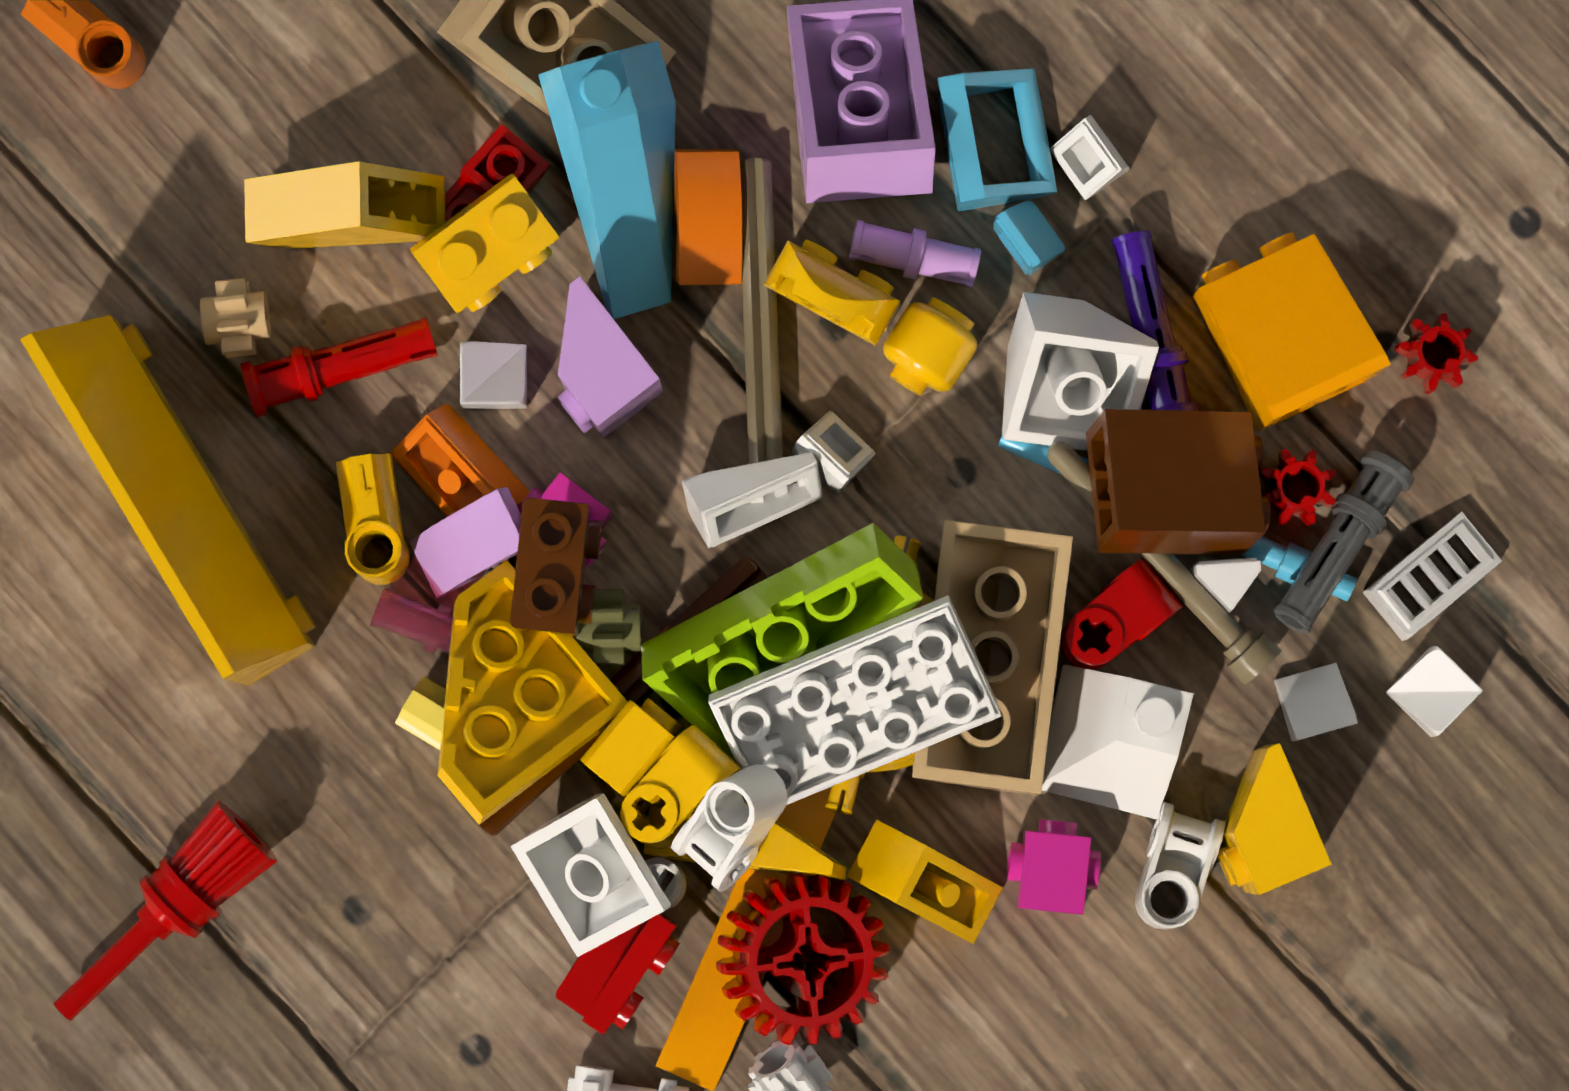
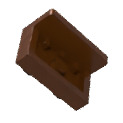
(551, 566)

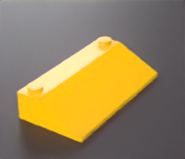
(170, 497)

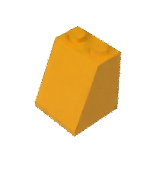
(1288, 329)

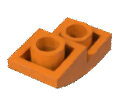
(708, 216)

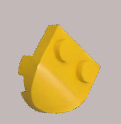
(851, 302)

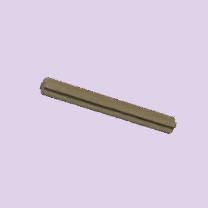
(760, 312)

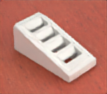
(750, 495)
(1394, 610)

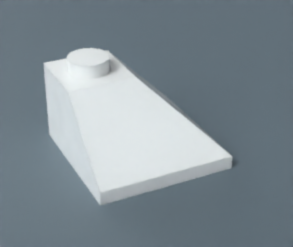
(1069, 367)
(1114, 740)
(590, 874)

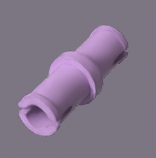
(914, 254)

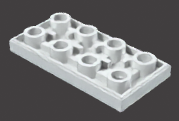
(859, 701)

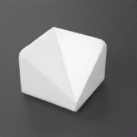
(493, 375)
(1434, 691)

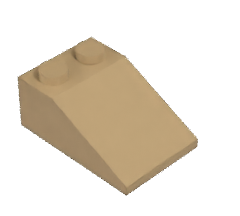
(534, 36)

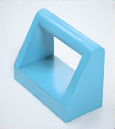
(961, 143)

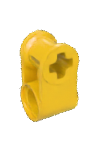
(676, 786)

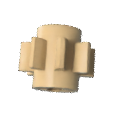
(235, 317)

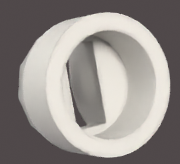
(677, 886)

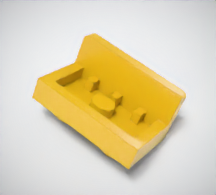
(486, 245)

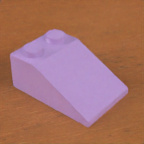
(860, 100)

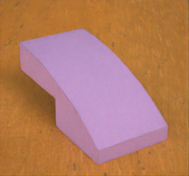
(469, 542)

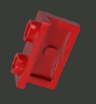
(605, 977)

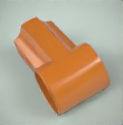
(82, 34)

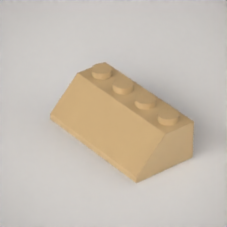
(1012, 608)

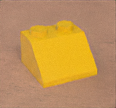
(1269, 827)

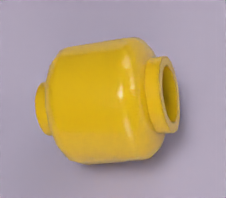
(930, 346)

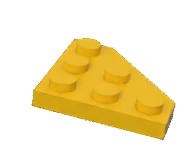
(513, 699)

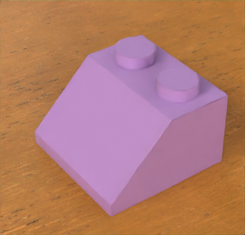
(600, 366)

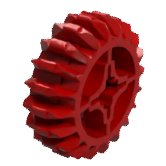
(807, 984)

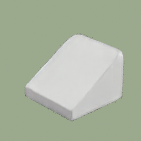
(1315, 702)

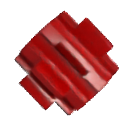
(1449, 369)
(1304, 506)

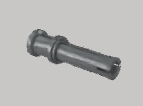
(1357, 517)

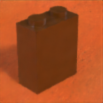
(1176, 482)

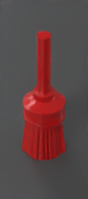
(180, 897)

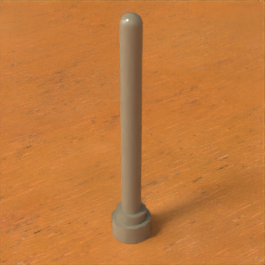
(1244, 648)

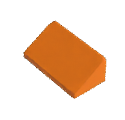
(453, 462)

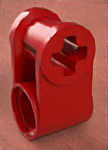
(1125, 611)

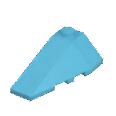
(618, 154)

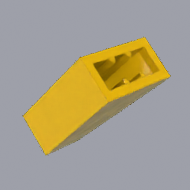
(343, 206)

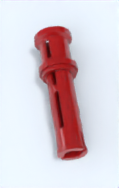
(309, 372)

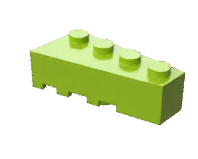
(779, 620)

